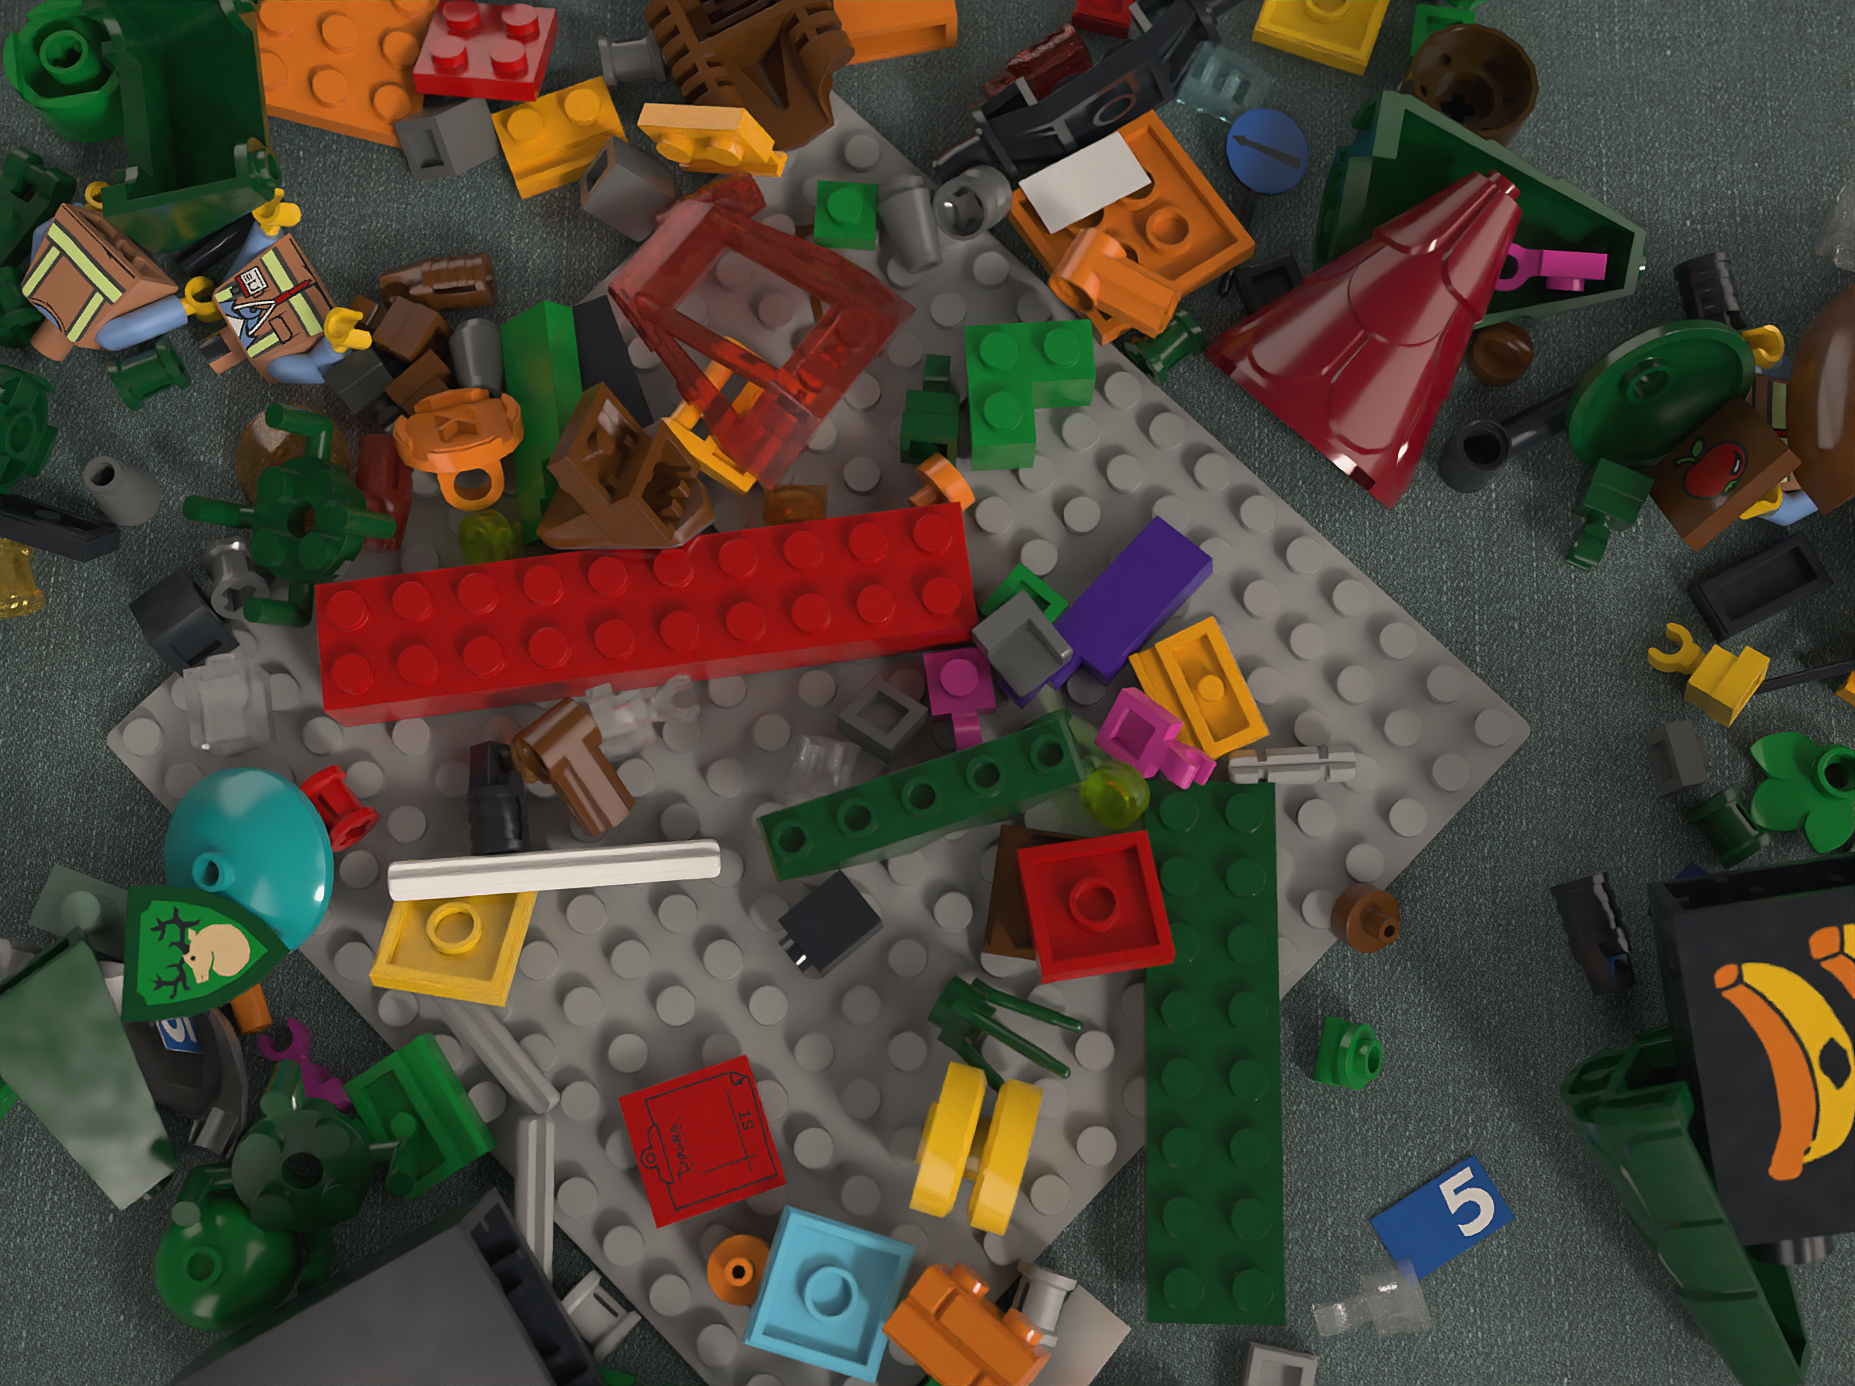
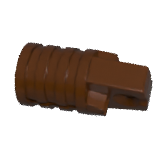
(443, 282)

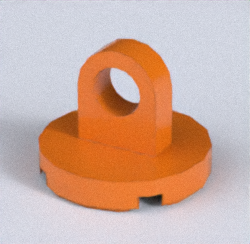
(459, 434)

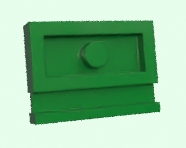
(422, 1098)

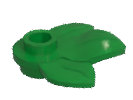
(1798, 791)

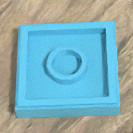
(828, 1293)

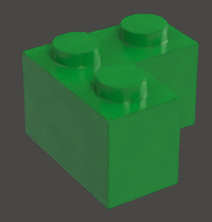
(1021, 370)

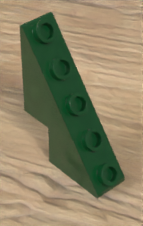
(922, 803)

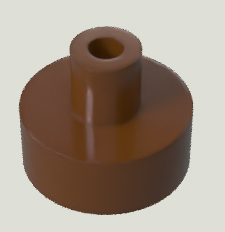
(1365, 918)

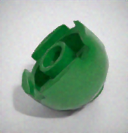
(224, 1267)

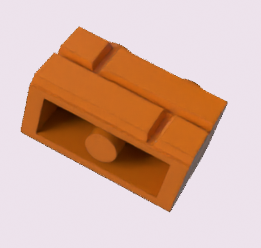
(962, 1334)

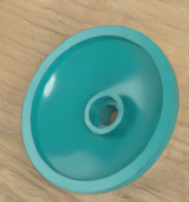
(254, 844)

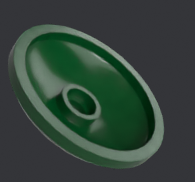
(1656, 391)

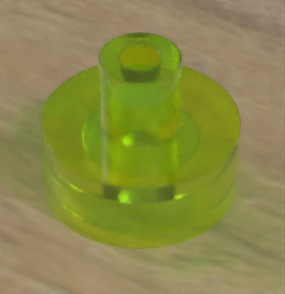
(488, 537)
(1115, 794)

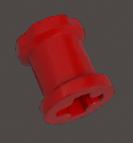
(339, 807)

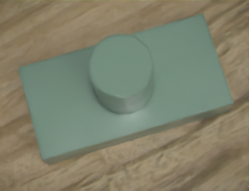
(85, 901)

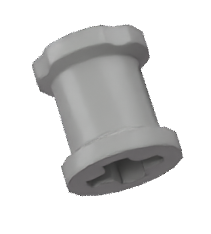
(1042, 1296)
(598, 1316)

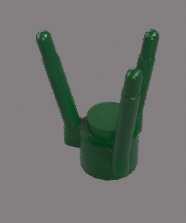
(965, 1012)

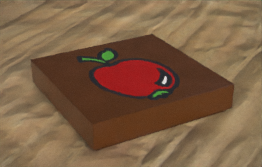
(1720, 472)

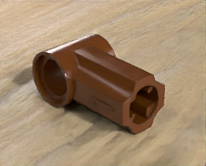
(566, 753)

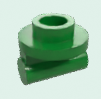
(1347, 1054)

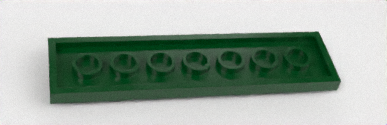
(1214, 1061)

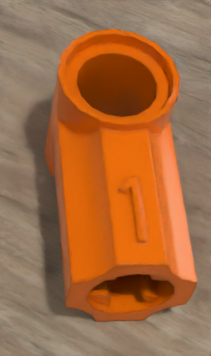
(1102, 277)

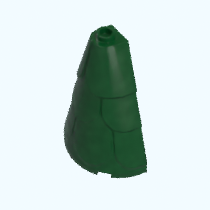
(1415, 151)
(1634, 1127)

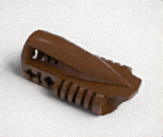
(756, 57)

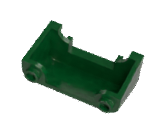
(188, 117)

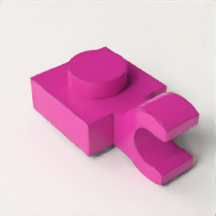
(1561, 268)
(960, 692)
(1145, 736)

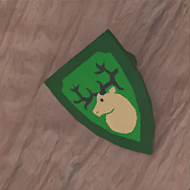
(190, 953)

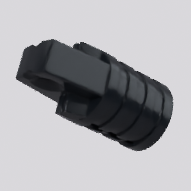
(1709, 290)
(496, 802)
(1596, 932)

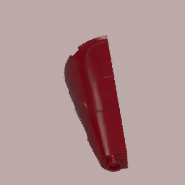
(1379, 333)

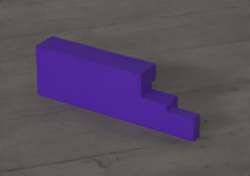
(1127, 605)

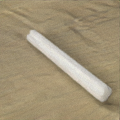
(553, 869)

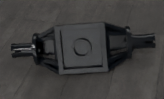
(1091, 105)

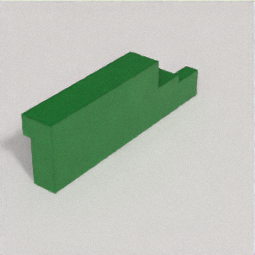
(546, 383)

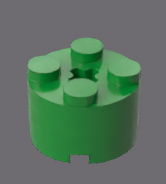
(63, 74)

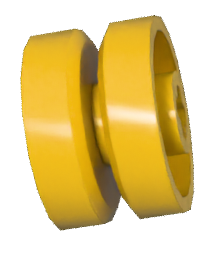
(975, 1147)

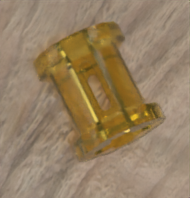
(17, 585)

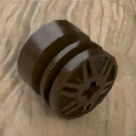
(1475, 80)

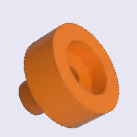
(940, 484)
(721, 1269)

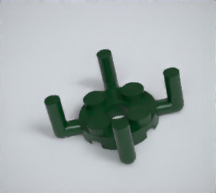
(280, 514)
(296, 1202)

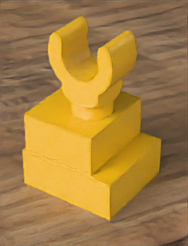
(1719, 679)

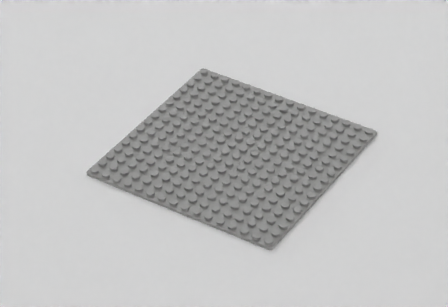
(691, 972)

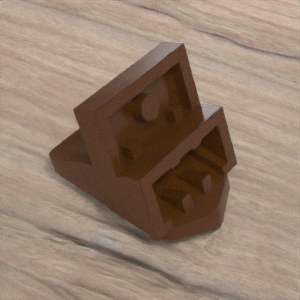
(622, 482)

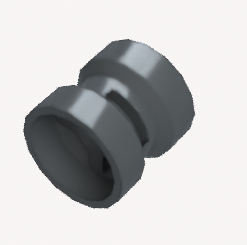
(959, 209)

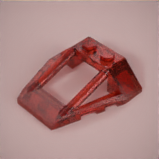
(812, 381)

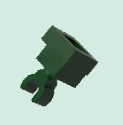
(931, 416)
(1608, 500)

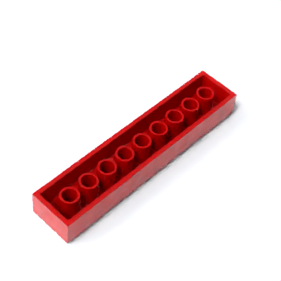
(645, 615)

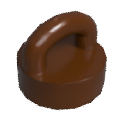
(1500, 354)

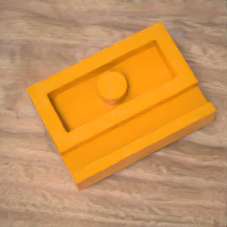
(557, 135)
(712, 139)
(1203, 687)

